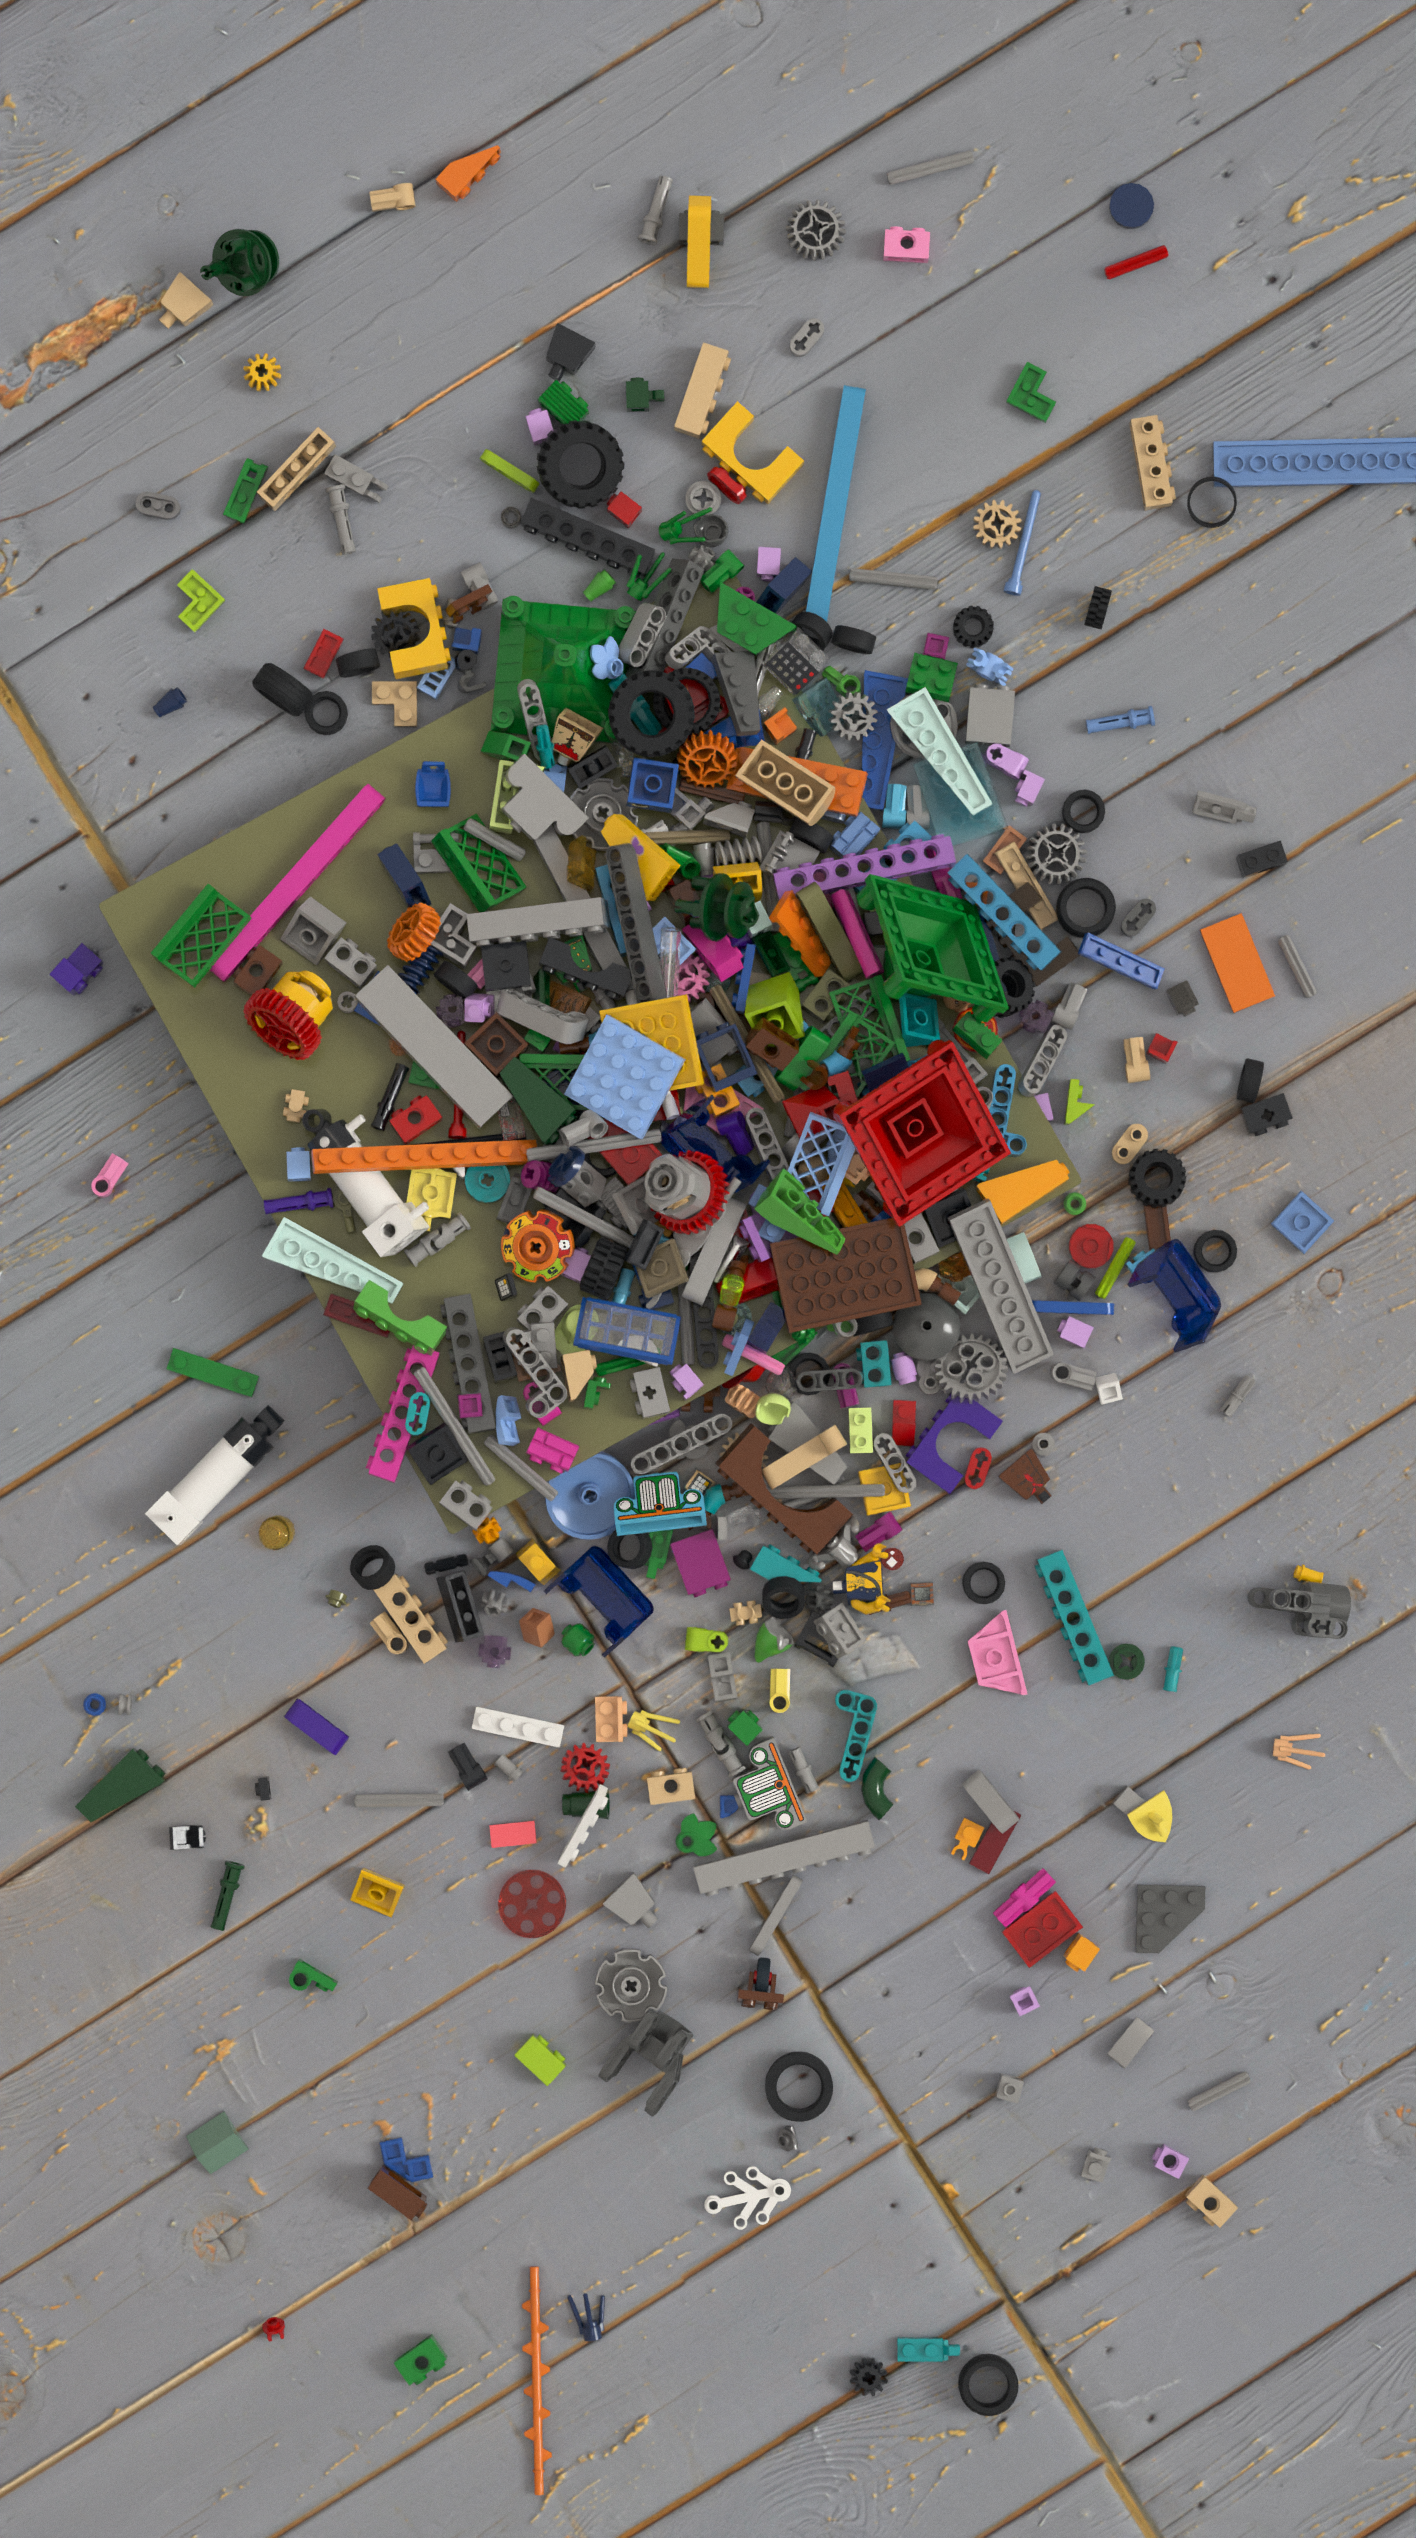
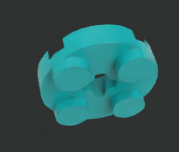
(485, 1193)

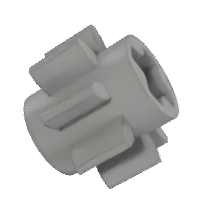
(702, 557)
(494, 1602)

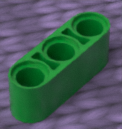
(810, 1048)

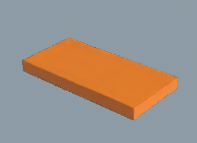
(1237, 963)

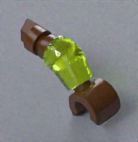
(730, 1295)

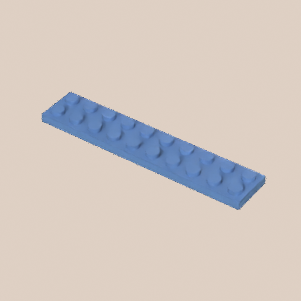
(1315, 462)

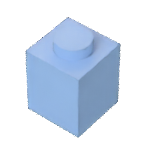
(298, 1165)

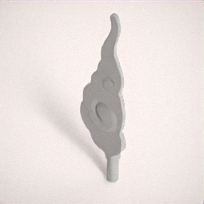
(692, 1243)

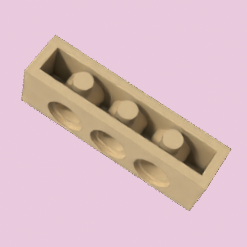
(296, 469)
(427, 1650)

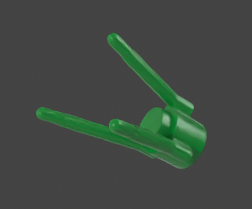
(672, 528)
(639, 588)

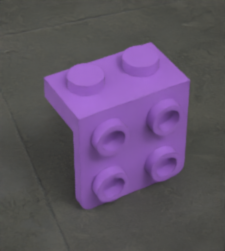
(759, 1246)

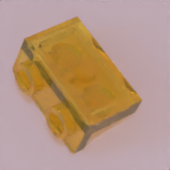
(581, 864)

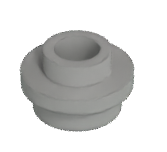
(1043, 1436)

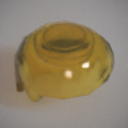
(276, 1532)

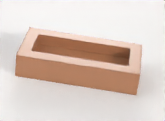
(1008, 837)

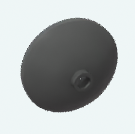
(929, 1343)

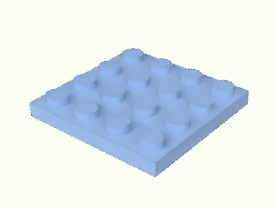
(624, 1076)

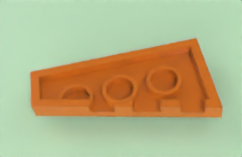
(798, 928)

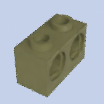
(820, 994)

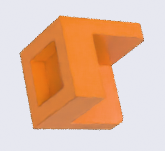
(779, 726)

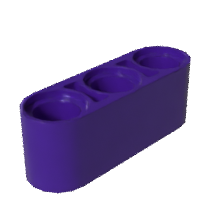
(316, 1726)

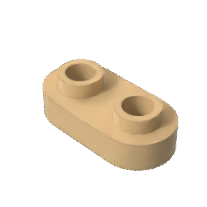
(1129, 1143)

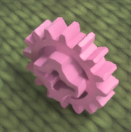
(695, 984)

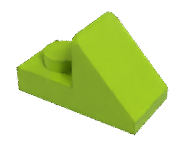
(1073, 1108)

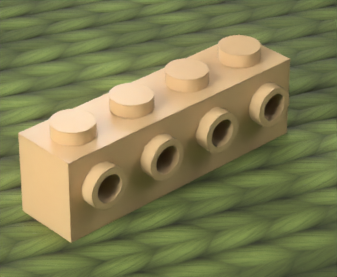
(701, 391)
(1151, 462)

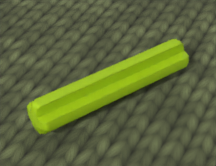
(1115, 1267)

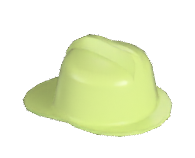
(566, 1331)

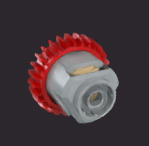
(685, 1191)

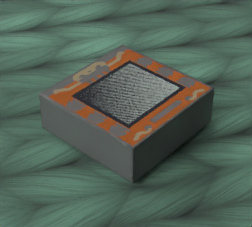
(922, 1594)

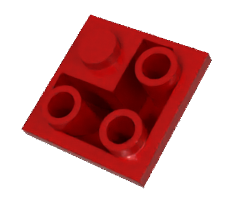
(815, 1101)

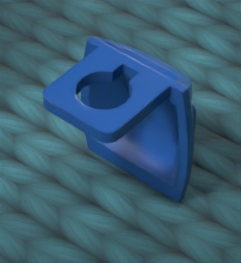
(432, 785)

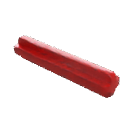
(1136, 262)

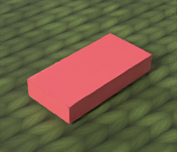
(513, 1834)

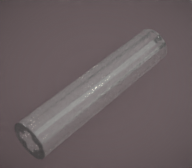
(670, 959)

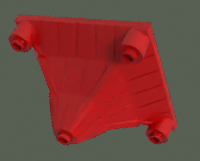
(923, 1132)

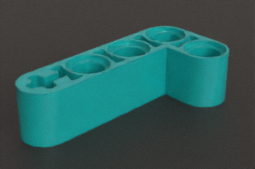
(853, 1736)

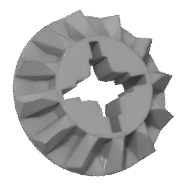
(696, 490)

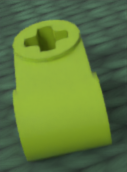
(701, 1640)

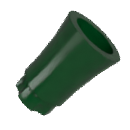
(577, 1802)

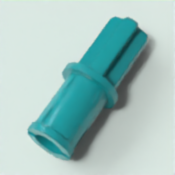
(545, 746)
(1173, 1669)

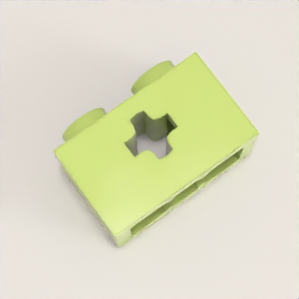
(860, 1430)

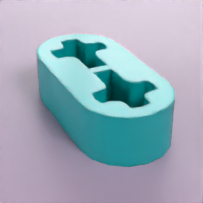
(423, 1415)

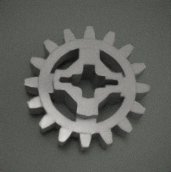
(853, 707)

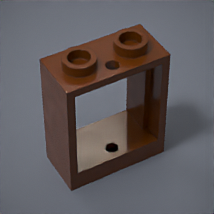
(398, 2193)

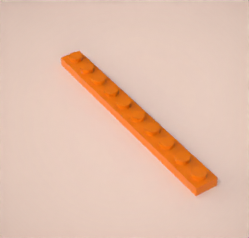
(421, 1156)

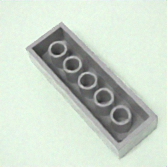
(539, 921)

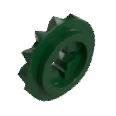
(1137, 1661)

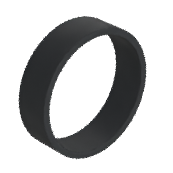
(1205, 524)

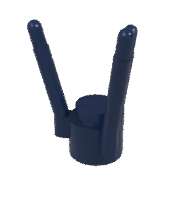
(591, 2329)

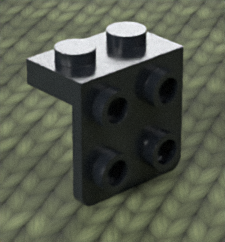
(580, 1232)

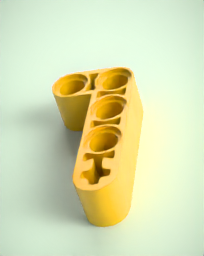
(698, 241)

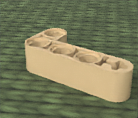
(803, 1457)

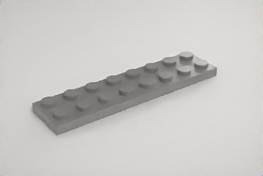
(1000, 1286)

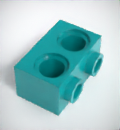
(881, 1363)

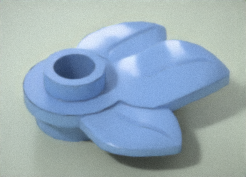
(606, 660)

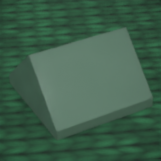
(216, 2143)

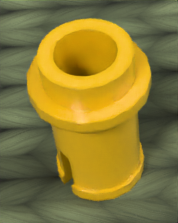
(1307, 1574)

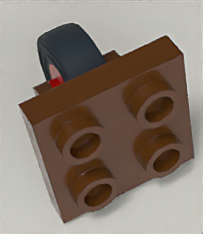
(761, 1978)

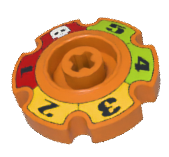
(545, 1261)

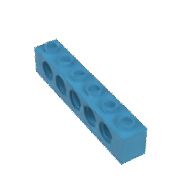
(1048, 950)

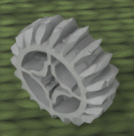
(811, 211)
(1071, 841)

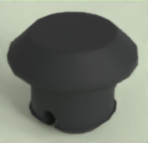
(743, 1559)

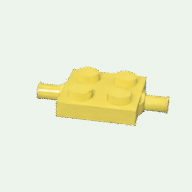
(435, 1189)

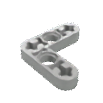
(699, 645)

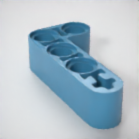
(1004, 1108)

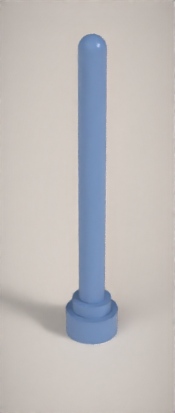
(1014, 585)

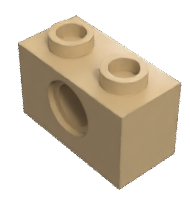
(660, 1795)
(1204, 2189)

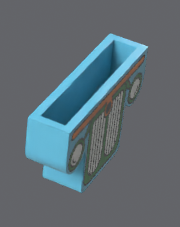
(659, 1506)

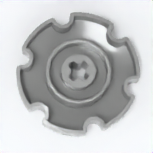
(604, 797)
(629, 2003)

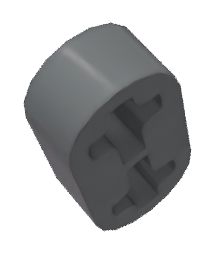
(1142, 920)

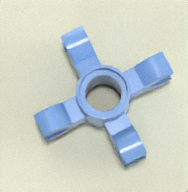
(989, 666)

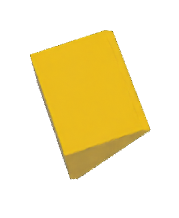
(377, 1892)

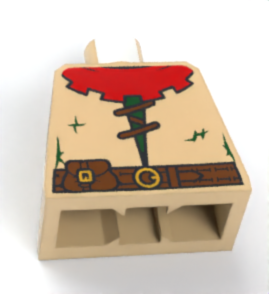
(573, 736)

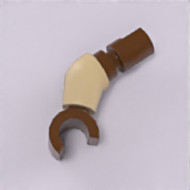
(930, 1281)

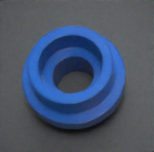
(87, 1704)

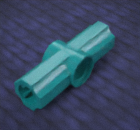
(639, 711)

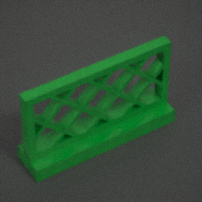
(466, 870)
(187, 923)
(885, 1012)
(837, 1041)
(554, 1061)

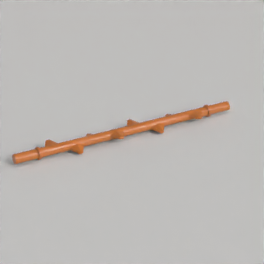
(534, 2390)

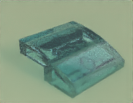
(815, 704)

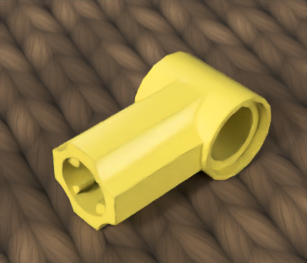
(779, 1687)

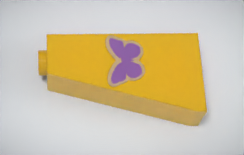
(654, 863)

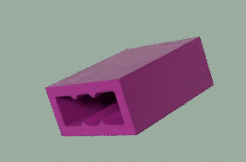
(700, 1563)

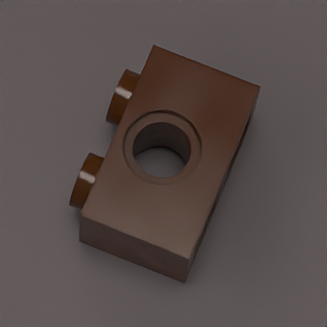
(257, 957)
(767, 1033)

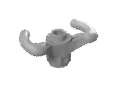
(837, 1548)

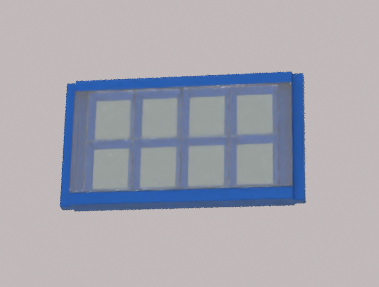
(627, 1331)

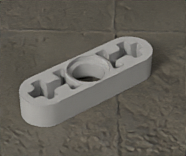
(891, 1445)

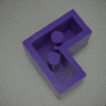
(77, 970)

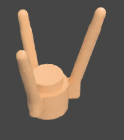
(1283, 1748)

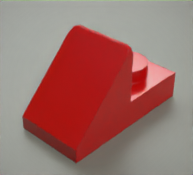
(904, 1422)

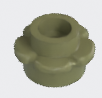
(336, 1598)

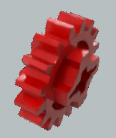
(592, 1762)

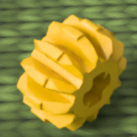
(270, 368)

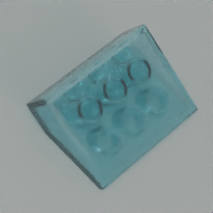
(947, 810)

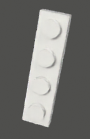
(518, 1726)
(588, 1819)

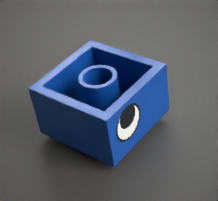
(652, 785)

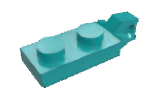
(925, 2349)

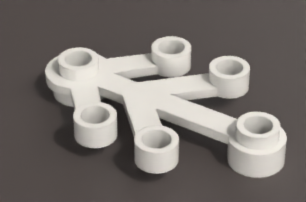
(751, 2196)

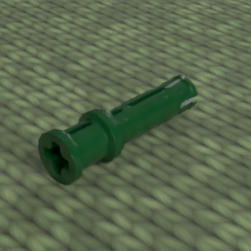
(229, 1885)

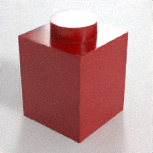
(623, 509)

